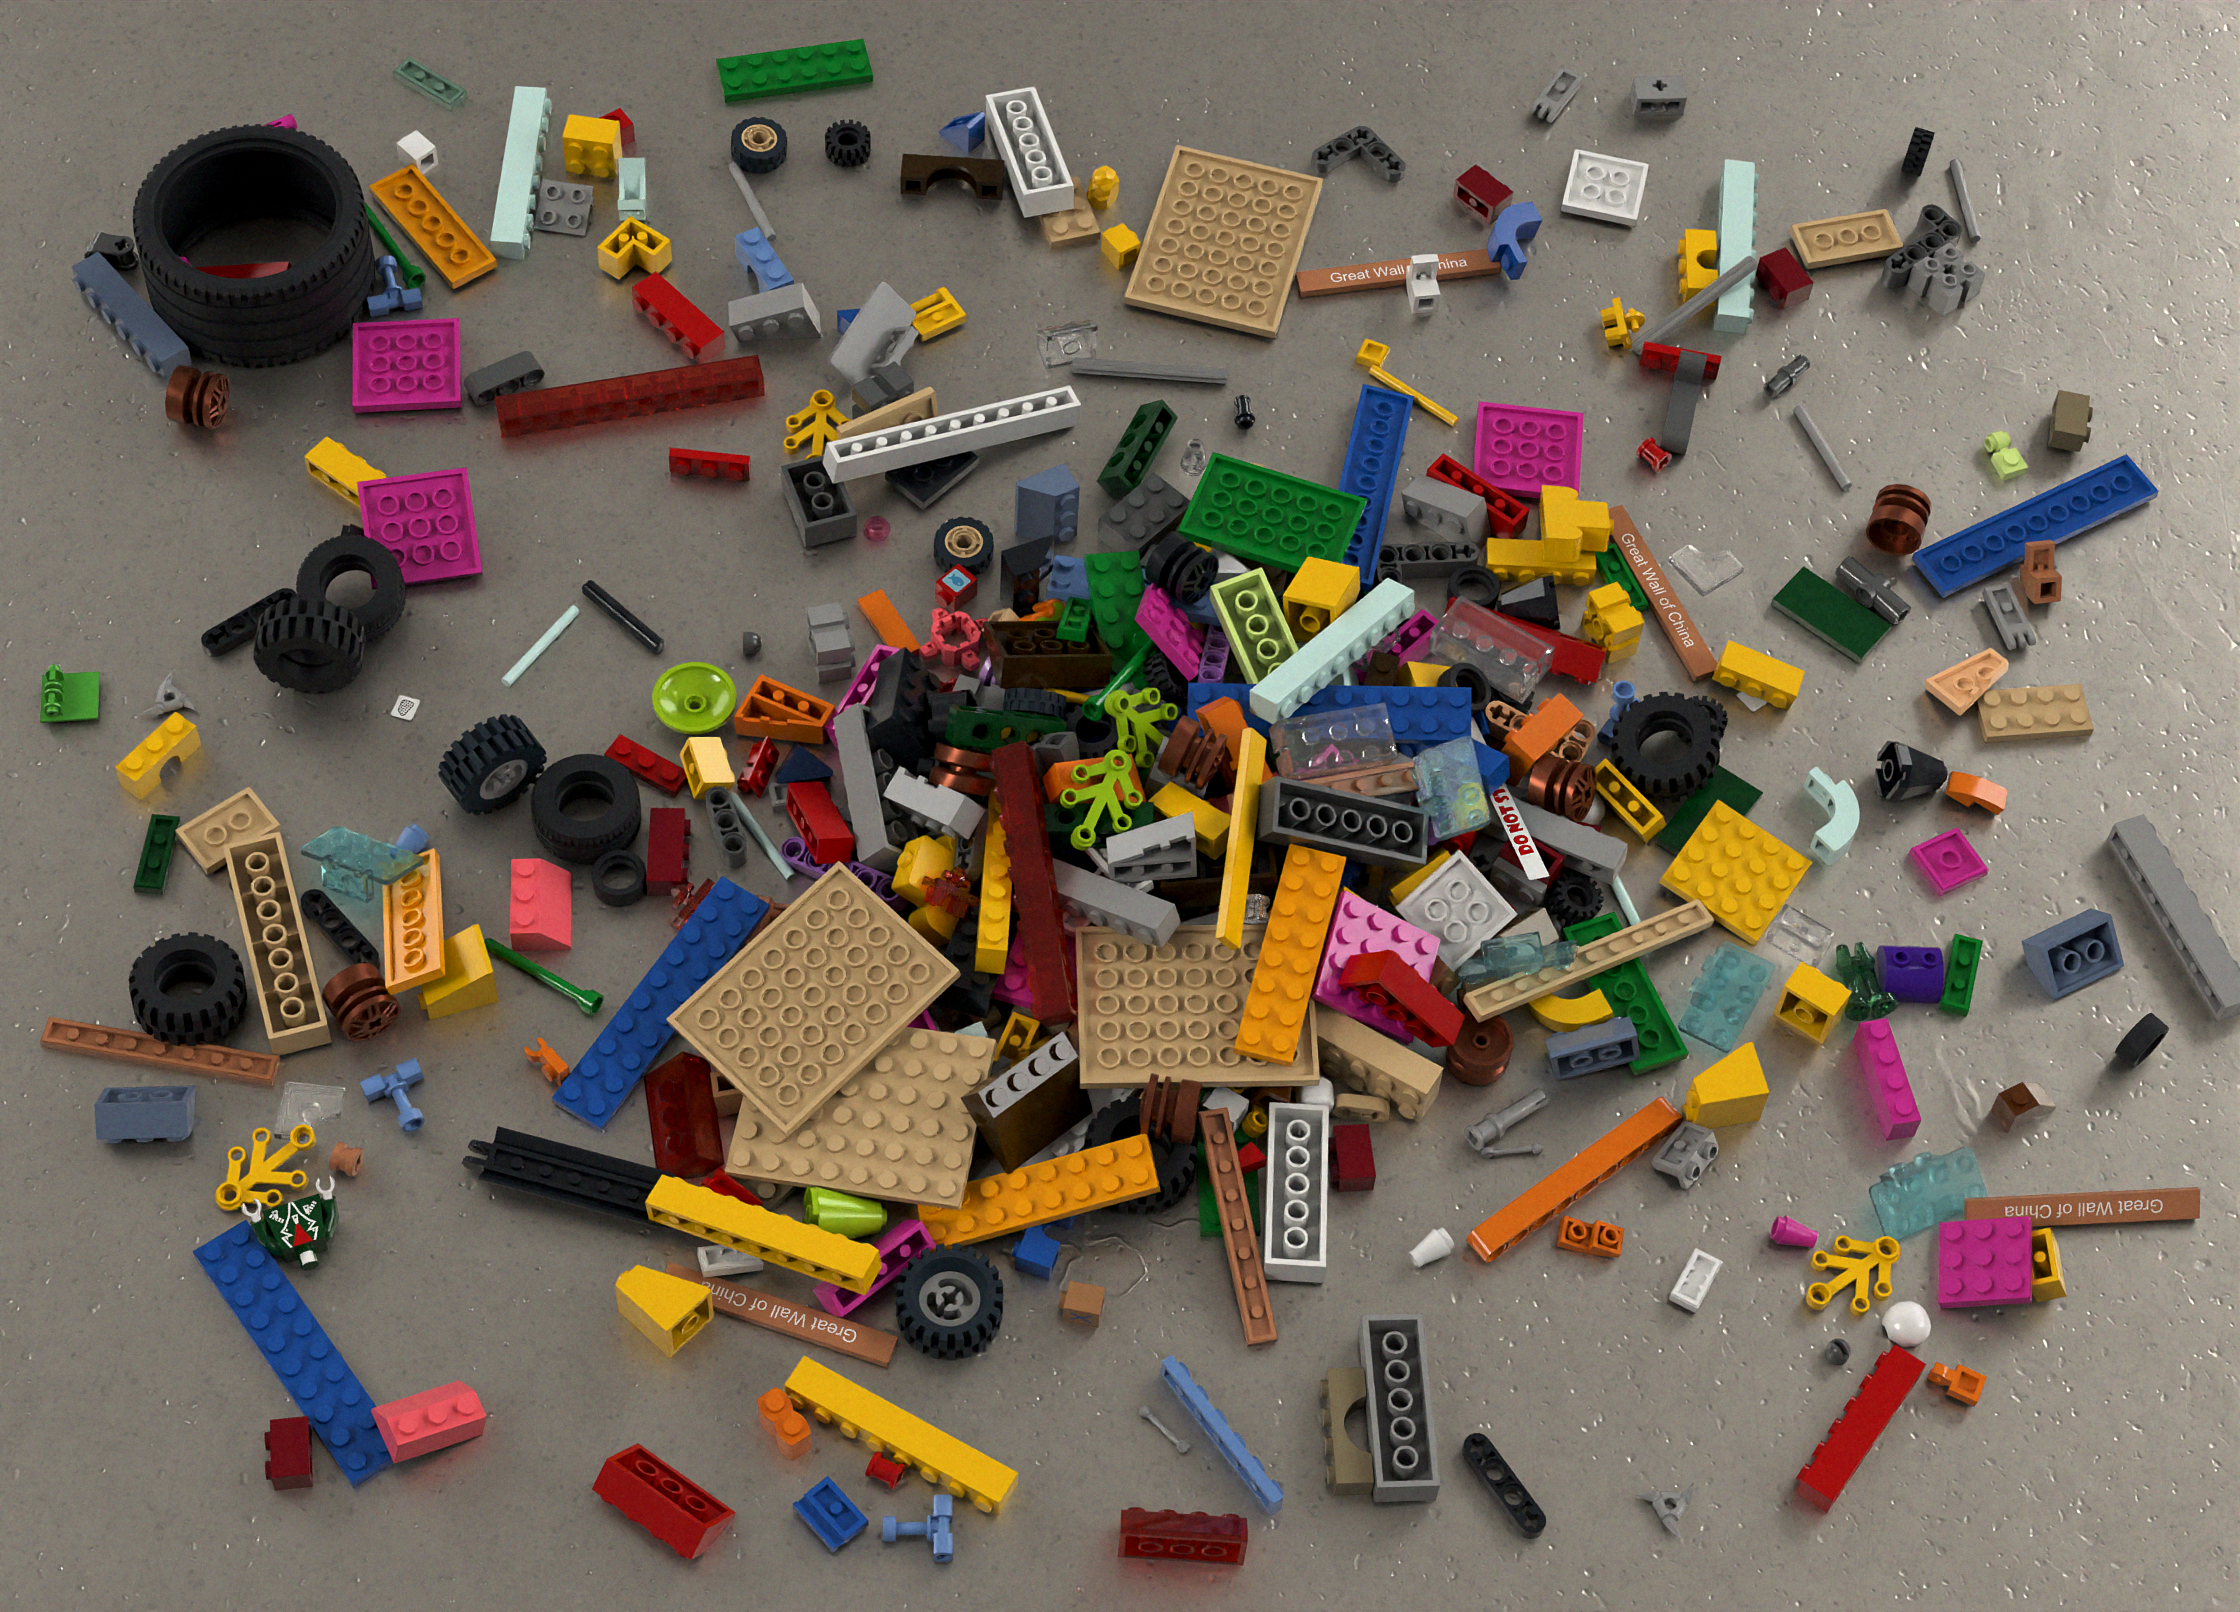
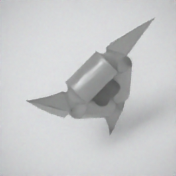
(164, 692)
(1669, 1516)

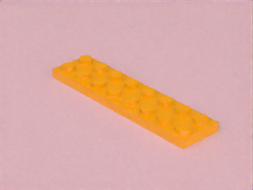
(1290, 955)
(1046, 1192)

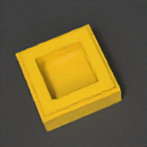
(1372, 353)

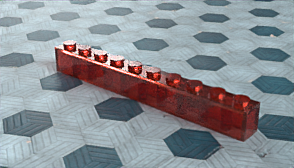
(629, 396)
(1035, 885)

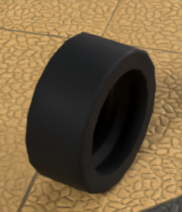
(1478, 575)
(1472, 678)
(617, 859)
(2142, 1040)

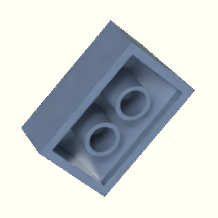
(1047, 505)
(2074, 952)
(1592, 1048)
(145, 1113)

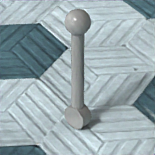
(1488, 1152)
(1182, 1446)

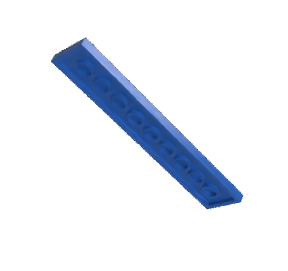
(1372, 470)
(2048, 516)
(1414, 713)
(640, 1026)
(296, 1350)

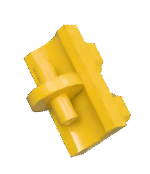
(1615, 315)

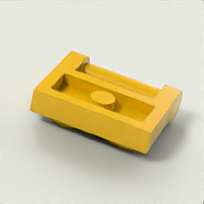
(939, 317)

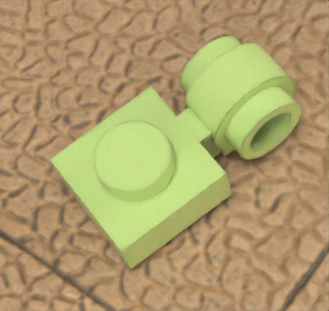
(2006, 461)

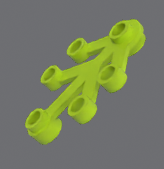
(1120, 706)
(1103, 795)

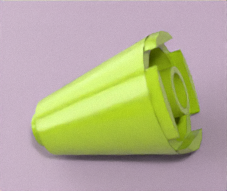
(843, 1213)

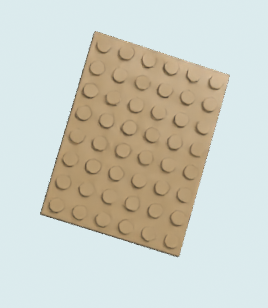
(1224, 241)
(813, 998)
(1174, 1011)
(886, 1132)

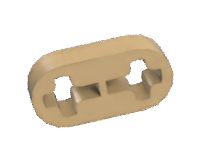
(1361, 1108)

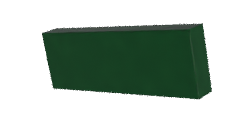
(157, 854)

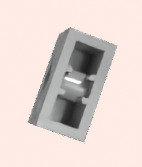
(1658, 95)

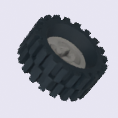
(492, 764)
(935, 1282)

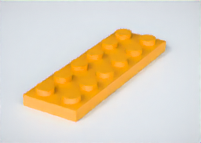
(432, 226)
(414, 927)

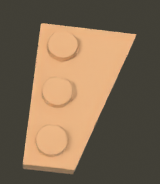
(1968, 680)

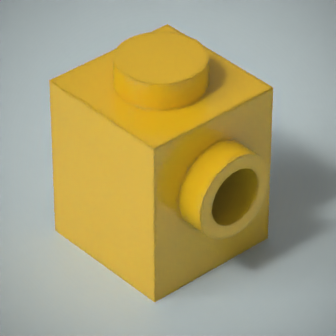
(1120, 246)

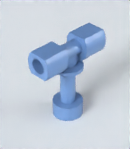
(392, 295)
(1623, 695)
(395, 1087)
(935, 1528)

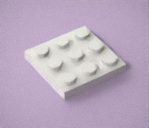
(1605, 187)
(1457, 908)

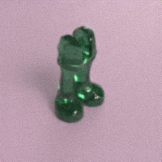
(1862, 965)

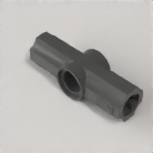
(1873, 590)

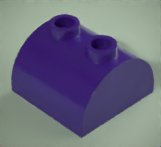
(1911, 972)

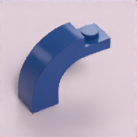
(1513, 223)

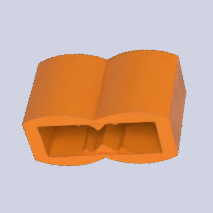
(780, 1421)

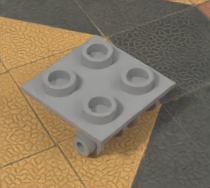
(564, 207)

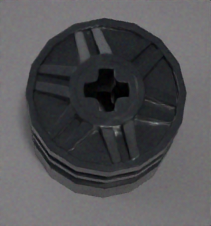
(1182, 568)

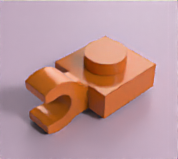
(553, 1066)
(1962, 1382)

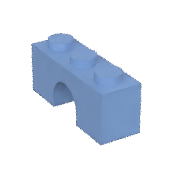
(758, 256)

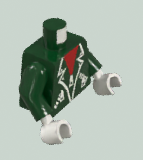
(297, 1228)

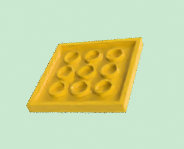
(1736, 872)

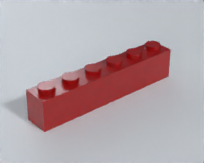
(1570, 654)
(1860, 1428)

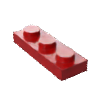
(1667, 357)
(709, 464)
(648, 766)

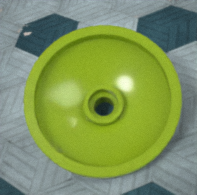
(690, 687)

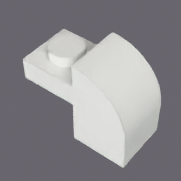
(1422, 283)

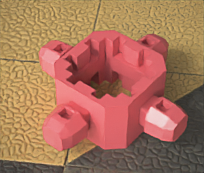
(951, 655)

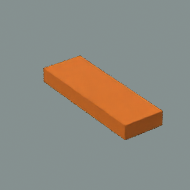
(887, 621)

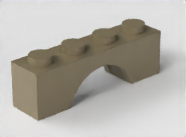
(1350, 1466)

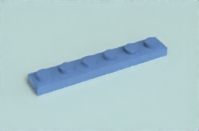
(1216, 1427)

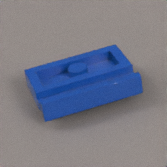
(830, 1514)

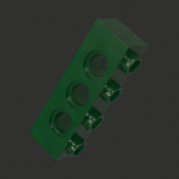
(1137, 449)
(964, 719)
(1063, 821)

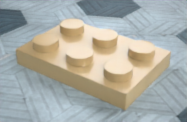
(1071, 225)
(231, 821)

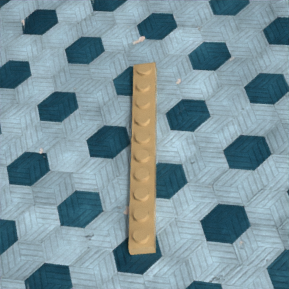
(1590, 960)

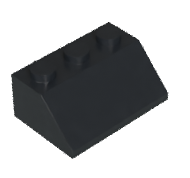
(1026, 575)

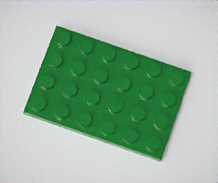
(1270, 515)

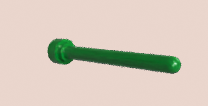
(412, 274)
(1094, 706)
(588, 1000)

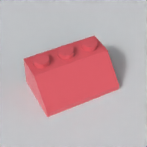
(540, 906)
(430, 1420)

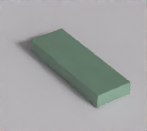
(430, 84)

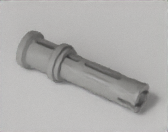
(1495, 1124)

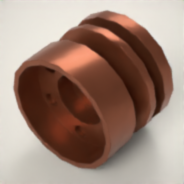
(197, 397)
(1898, 519)
(1192, 752)
(1562, 787)
(361, 1002)
(1170, 1108)

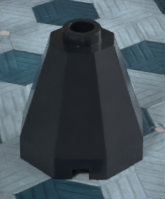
(1533, 602)
(1907, 772)

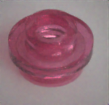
(876, 523)

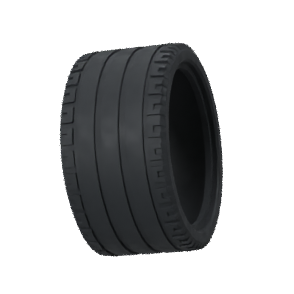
(242, 175)

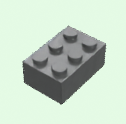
(818, 506)
(1143, 516)

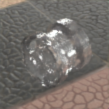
(1256, 909)

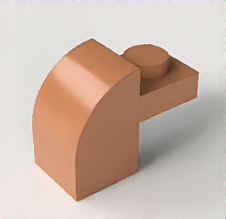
(2038, 574)

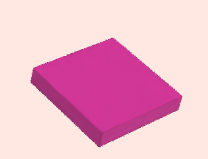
(1948, 861)

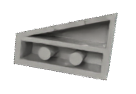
(775, 315)
(1448, 510)
(934, 806)
(1154, 851)

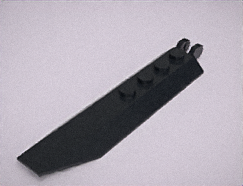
(566, 1174)

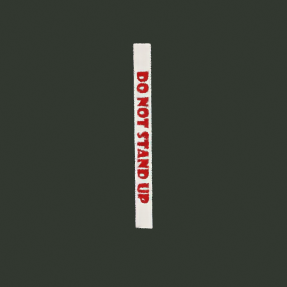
(1514, 824)

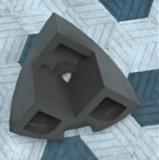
(1054, 749)

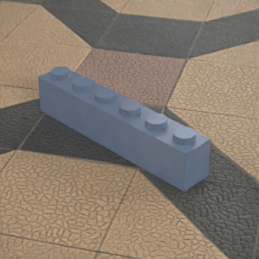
(130, 315)

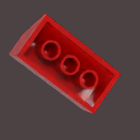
(662, 1500)

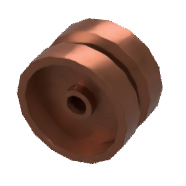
(962, 771)
(1481, 1050)

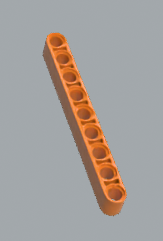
(1574, 1179)

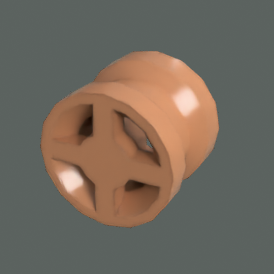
(346, 1159)

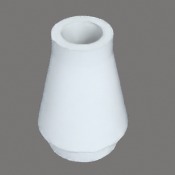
(1432, 1247)

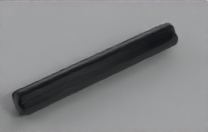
(623, 616)

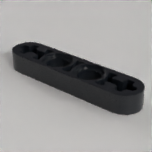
(245, 618)
(342, 930)
(1500, 1487)

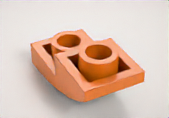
(1971, 789)
(1591, 1239)

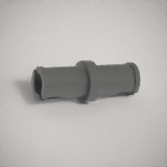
(1786, 376)

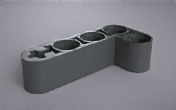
(1935, 231)
(1683, 402)
(1423, 560)

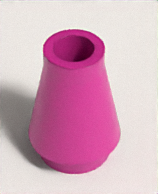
(1790, 1232)

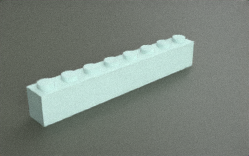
(519, 173)
(1736, 243)
(1331, 651)

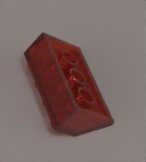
(684, 1117)
(1182, 1536)

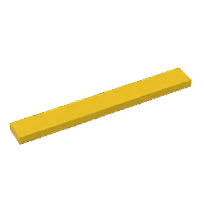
(1241, 839)

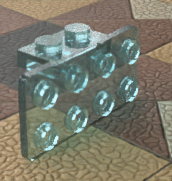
(1451, 788)
(354, 861)
(1515, 955)
(1725, 996)
(1925, 1191)

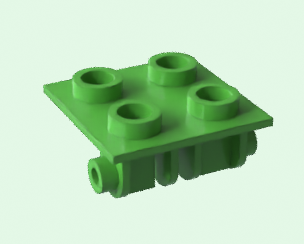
(69, 695)

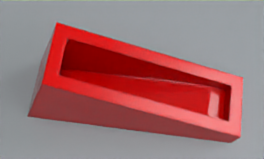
(1250, 1159)

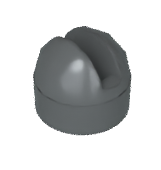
(751, 642)
(1834, 1354)

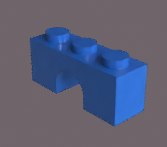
(1037, 1252)

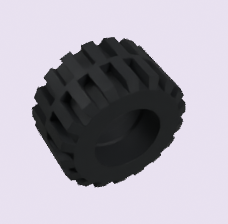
(1086, 728)

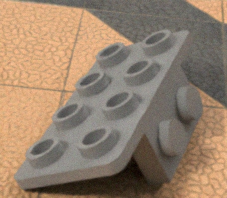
(875, 337)

